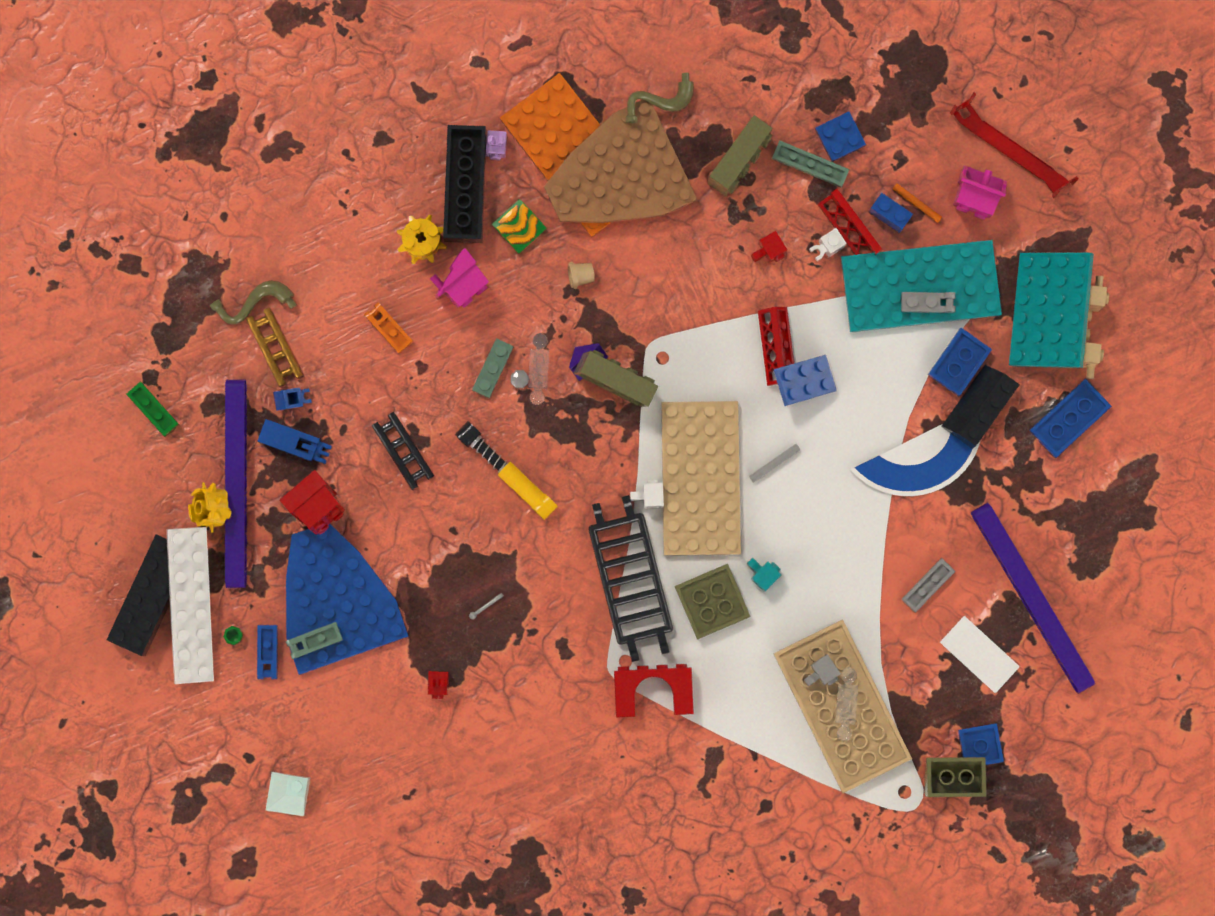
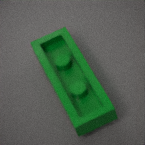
(152, 409)

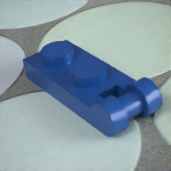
(267, 651)

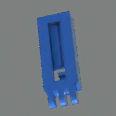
(287, 439)

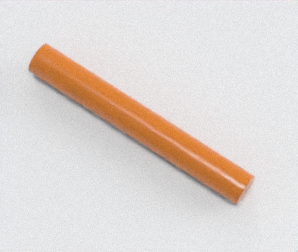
(916, 202)

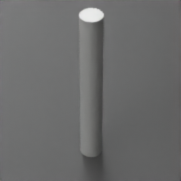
(774, 463)

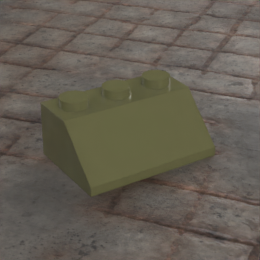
(955, 777)

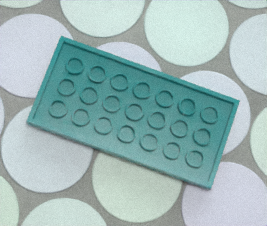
(876, 283)

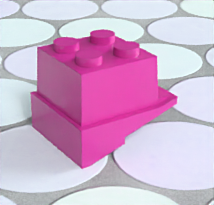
(979, 192)
(463, 280)

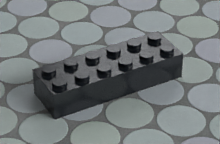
(464, 184)
(145, 602)

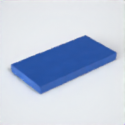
(1070, 418)

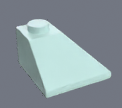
(287, 794)

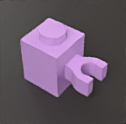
(496, 144)

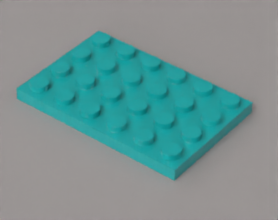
(1051, 310)

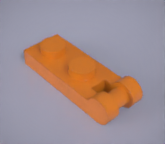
(389, 328)

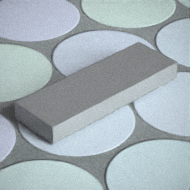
(928, 585)

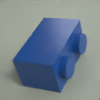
(890, 212)

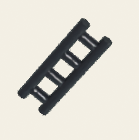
(391, 446)

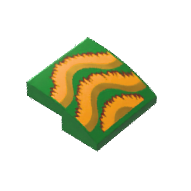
(519, 226)

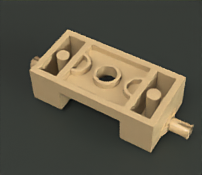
(1093, 352)

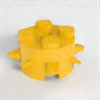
(418, 228)
(209, 507)

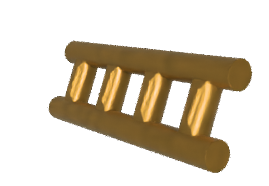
(271, 358)

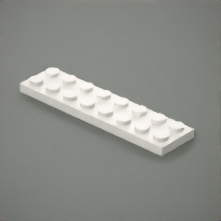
(190, 605)

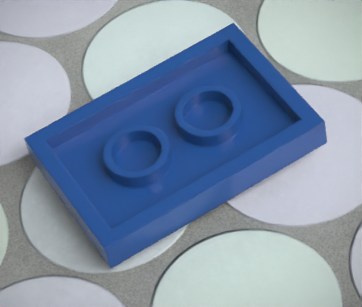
(959, 362)
(805, 380)

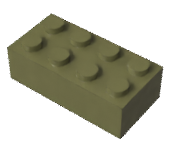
(740, 155)
(616, 379)

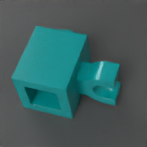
(765, 575)

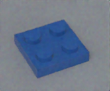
(840, 136)
(981, 742)

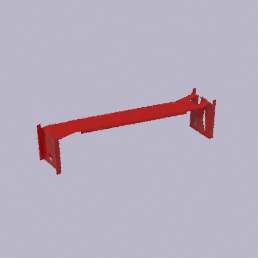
(1011, 149)

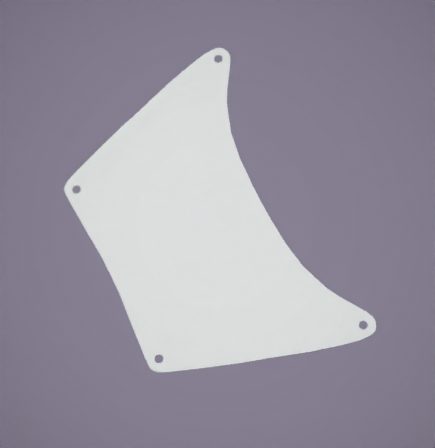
(802, 515)

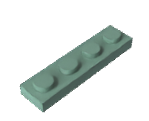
(810, 164)

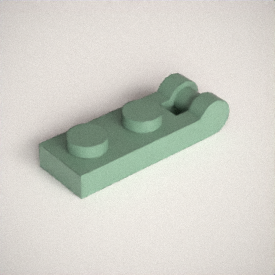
(315, 640)

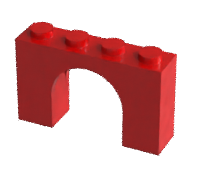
(678, 678)

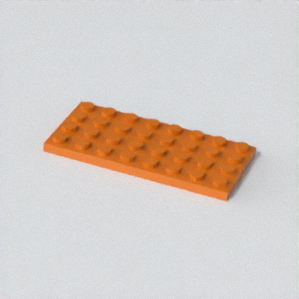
(551, 127)

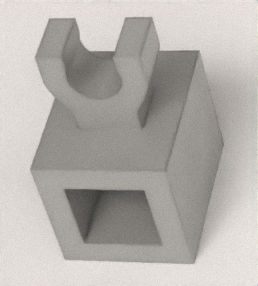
(824, 670)

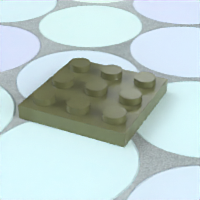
(712, 601)

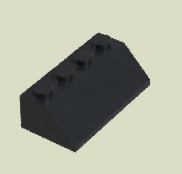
(980, 406)

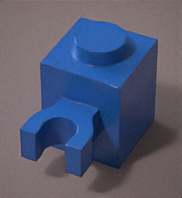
(290, 398)

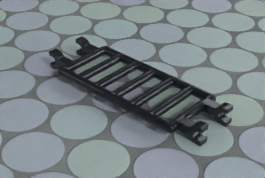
(653, 572)

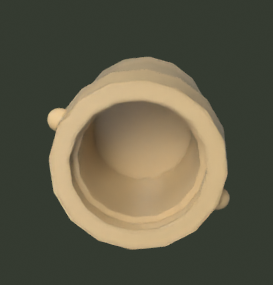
(580, 274)

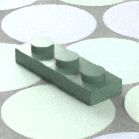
(492, 368)

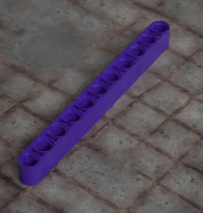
(236, 483)
(1033, 598)

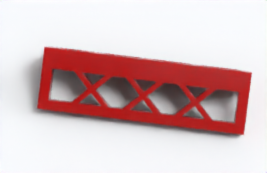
(853, 219)
(780, 344)

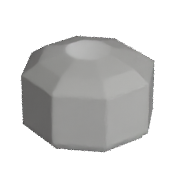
(519, 379)

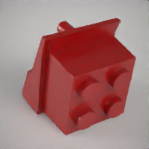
(313, 503)

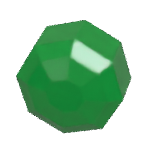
(233, 635)

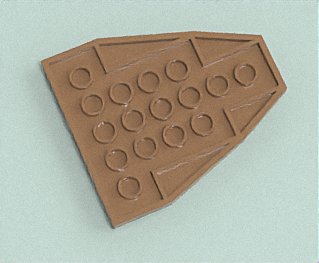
(621, 173)

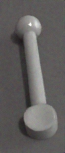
(473, 615)

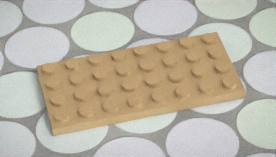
(701, 478)
(875, 738)

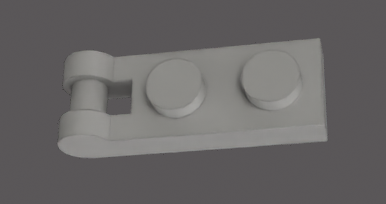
(927, 302)

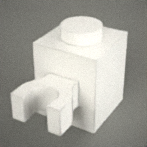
(829, 244)
(651, 496)

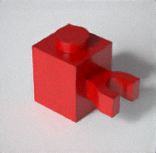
(771, 247)
(438, 684)

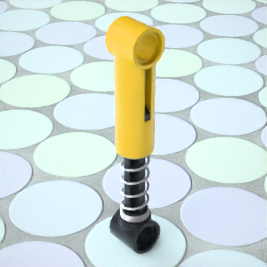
(508, 472)

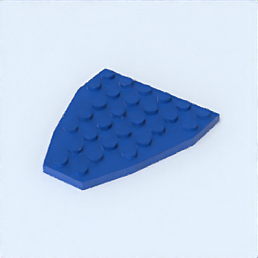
(336, 584)

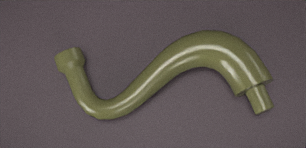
(679, 102)
(264, 289)

